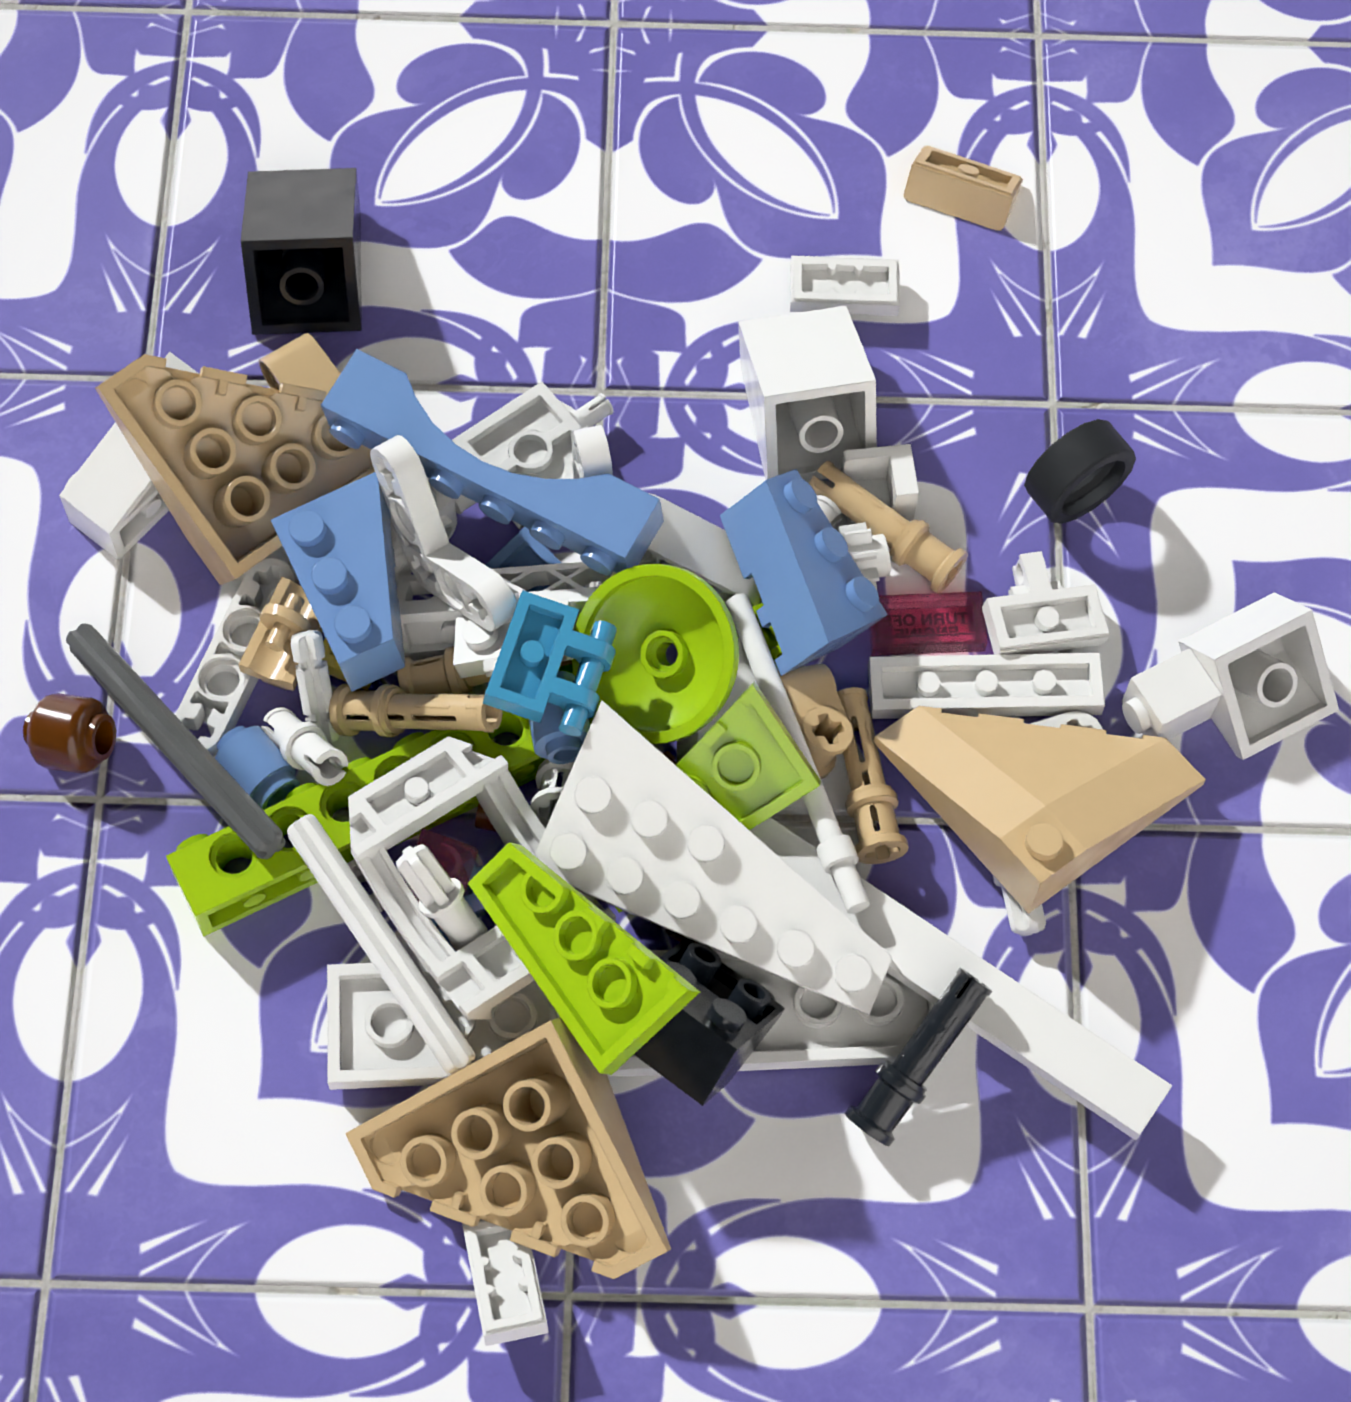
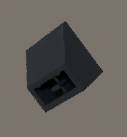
(715, 1030)

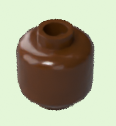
(69, 733)

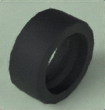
(1080, 471)

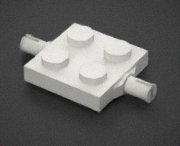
(531, 436)

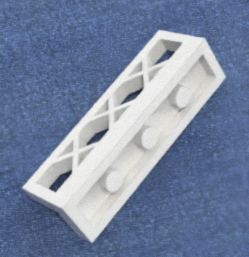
(431, 623)

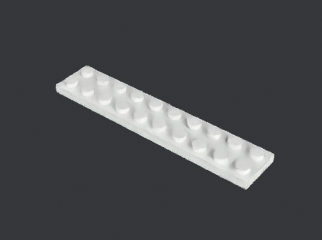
(378, 1045)

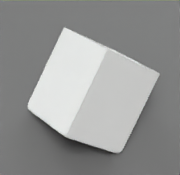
(886, 474)

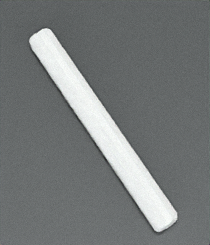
(381, 944)

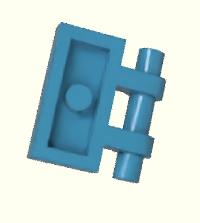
(532, 656)

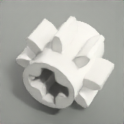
(867, 551)

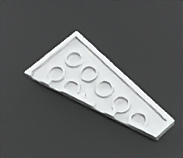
(671, 854)

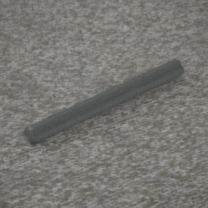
(176, 742)

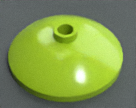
(651, 611)

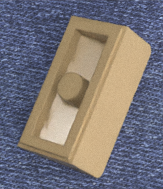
(962, 187)

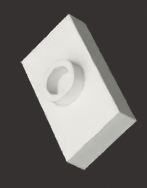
(861, 284)
(504, 1284)

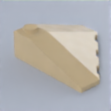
(228, 454)
(1036, 797)
(525, 1146)

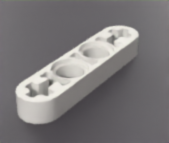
(225, 656)

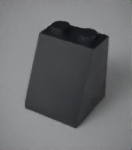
(302, 251)

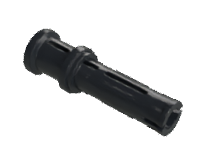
(902, 1081)

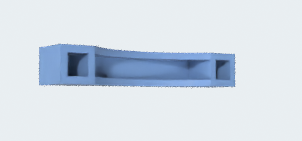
(591, 515)

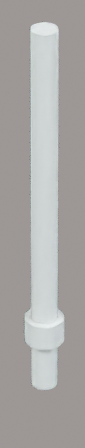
(835, 849)

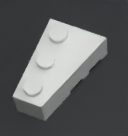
(113, 494)

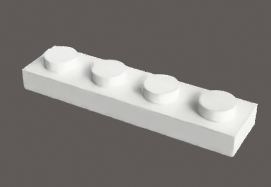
(986, 684)

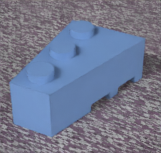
(801, 570)
(348, 575)

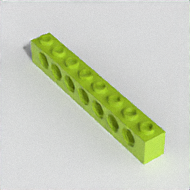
(224, 898)

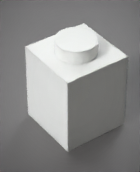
(1170, 697)

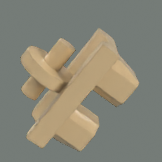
(269, 649)

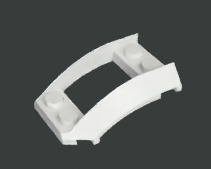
(406, 802)

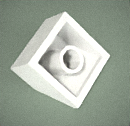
(1268, 672)

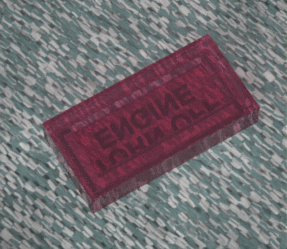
(930, 624)

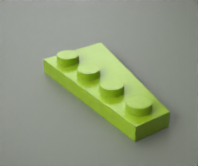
(750, 762)
(584, 962)

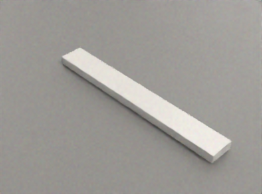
(1009, 1017)

